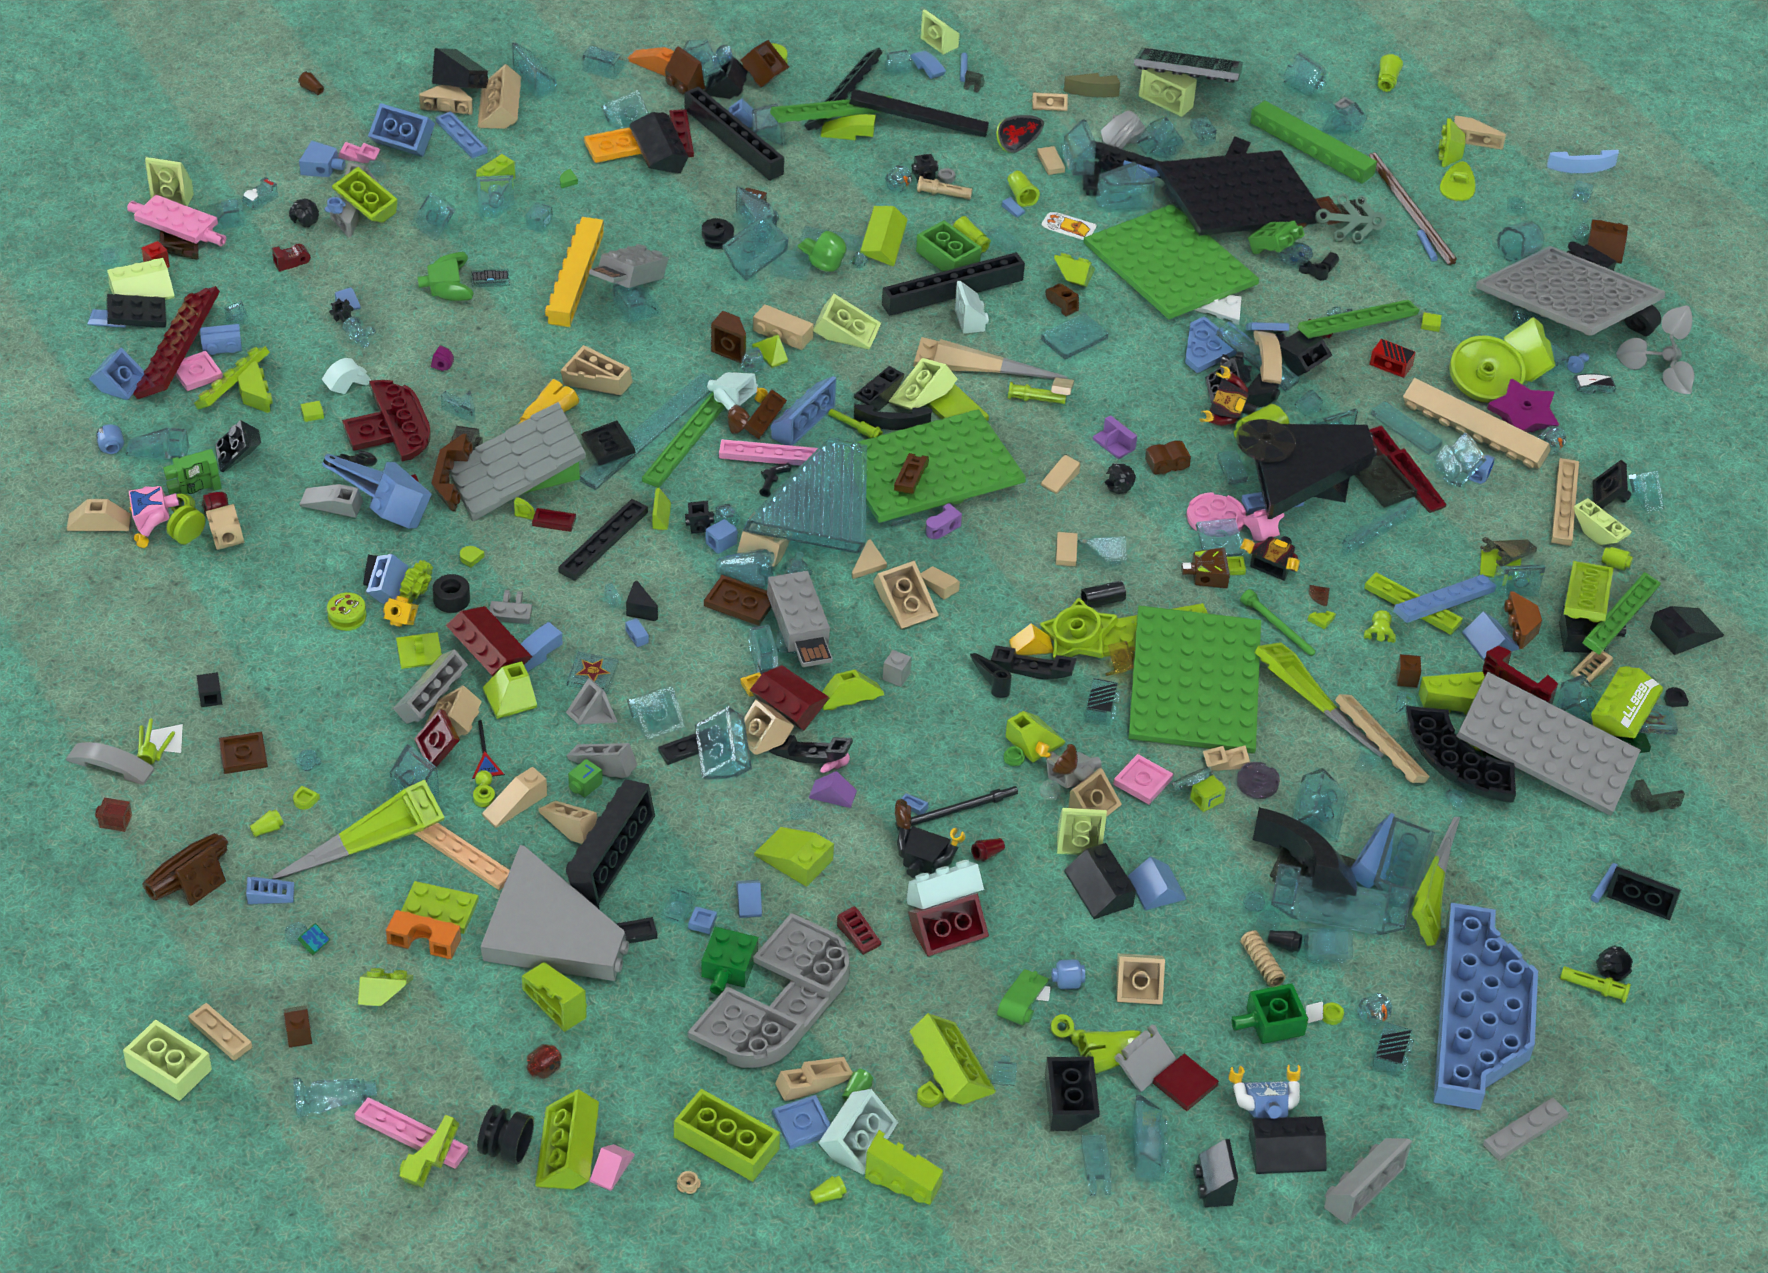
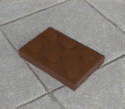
(738, 600)

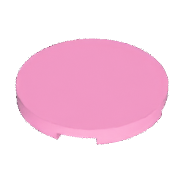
(1215, 507)

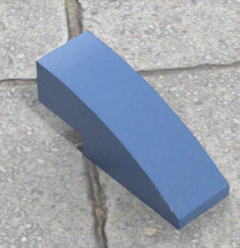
(541, 643)

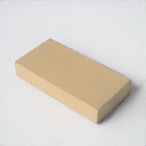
(1051, 160)
(1062, 386)
(1066, 549)

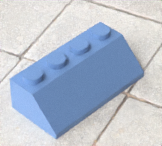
(805, 412)

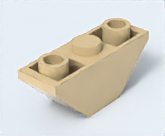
(446, 99)
(99, 516)

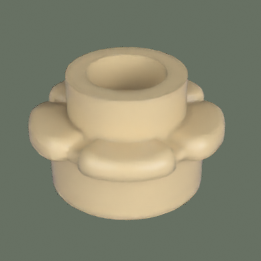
(688, 1177)

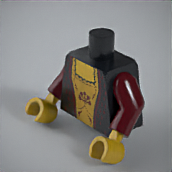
(1229, 401)
(1272, 556)

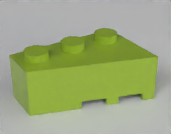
(1450, 691)
(556, 995)
(900, 1171)

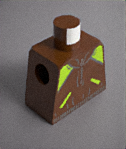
(1208, 568)

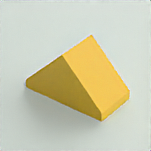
(1031, 641)

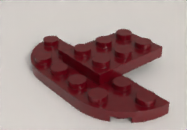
(399, 421)

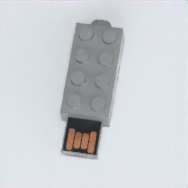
(631, 266)
(800, 617)

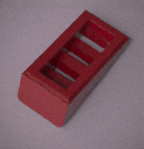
(851, 918)

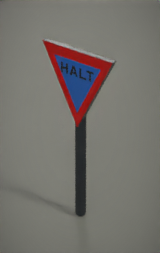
(486, 762)

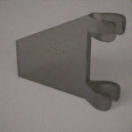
(1509, 549)

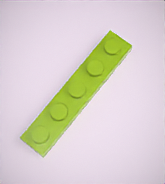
(220, 386)
(1397, 594)

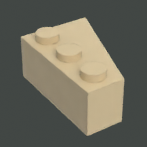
(596, 372)

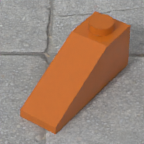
(652, 59)

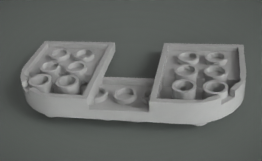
(763, 1034)

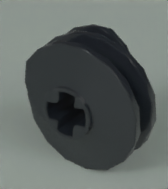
(717, 232)

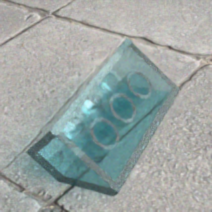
(1404, 857)

